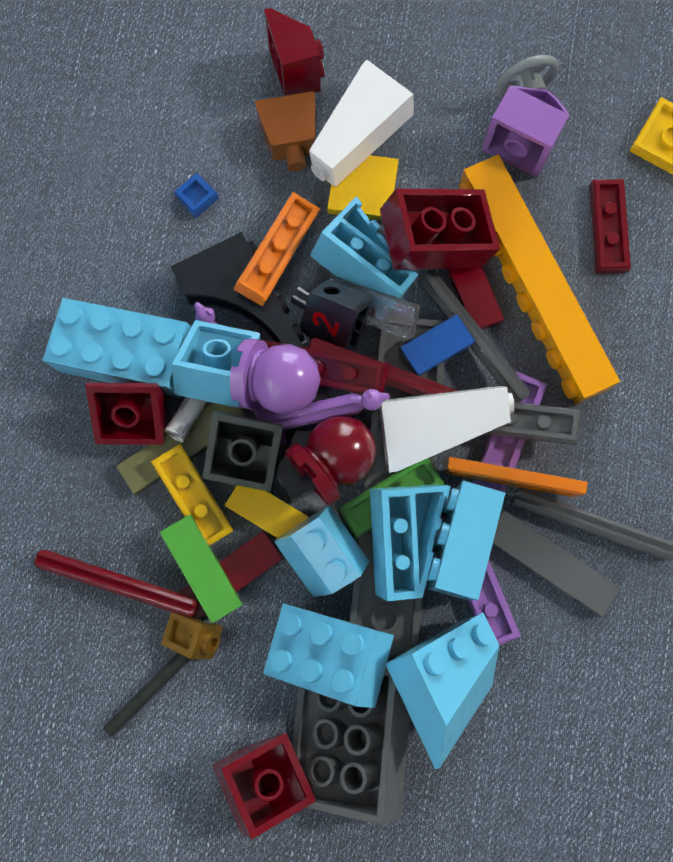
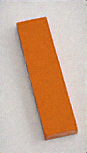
(276, 249)
(515, 477)

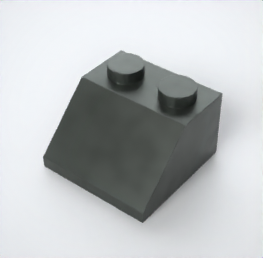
(242, 451)

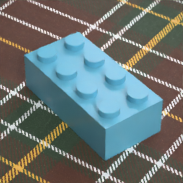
(114, 344)

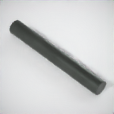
(145, 694)

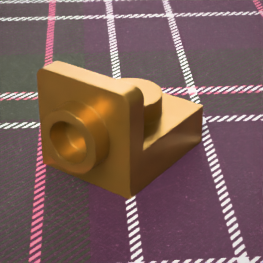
(192, 637)

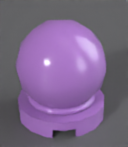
(275, 377)

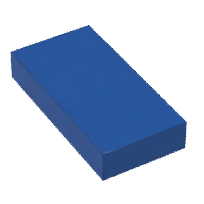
(437, 345)

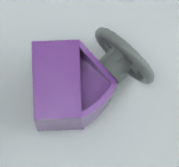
(527, 117)

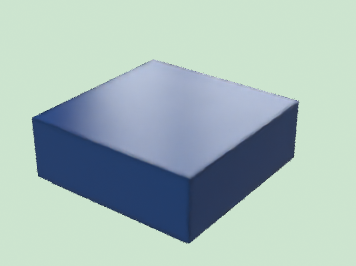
(196, 195)

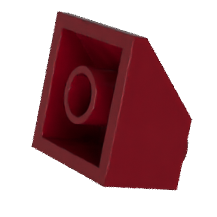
(294, 53)
(128, 413)
(263, 784)

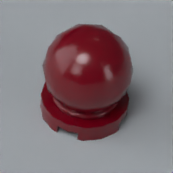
(336, 454)

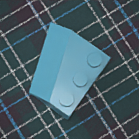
(446, 682)

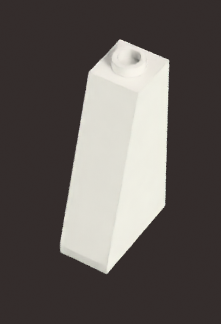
(360, 123)
(436, 422)

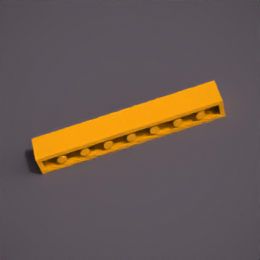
(542, 286)

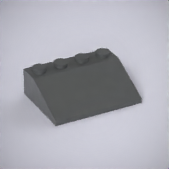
(354, 753)

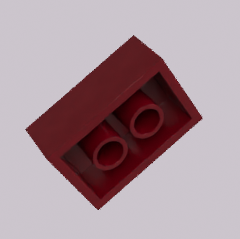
(439, 228)

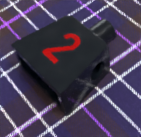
(333, 313)

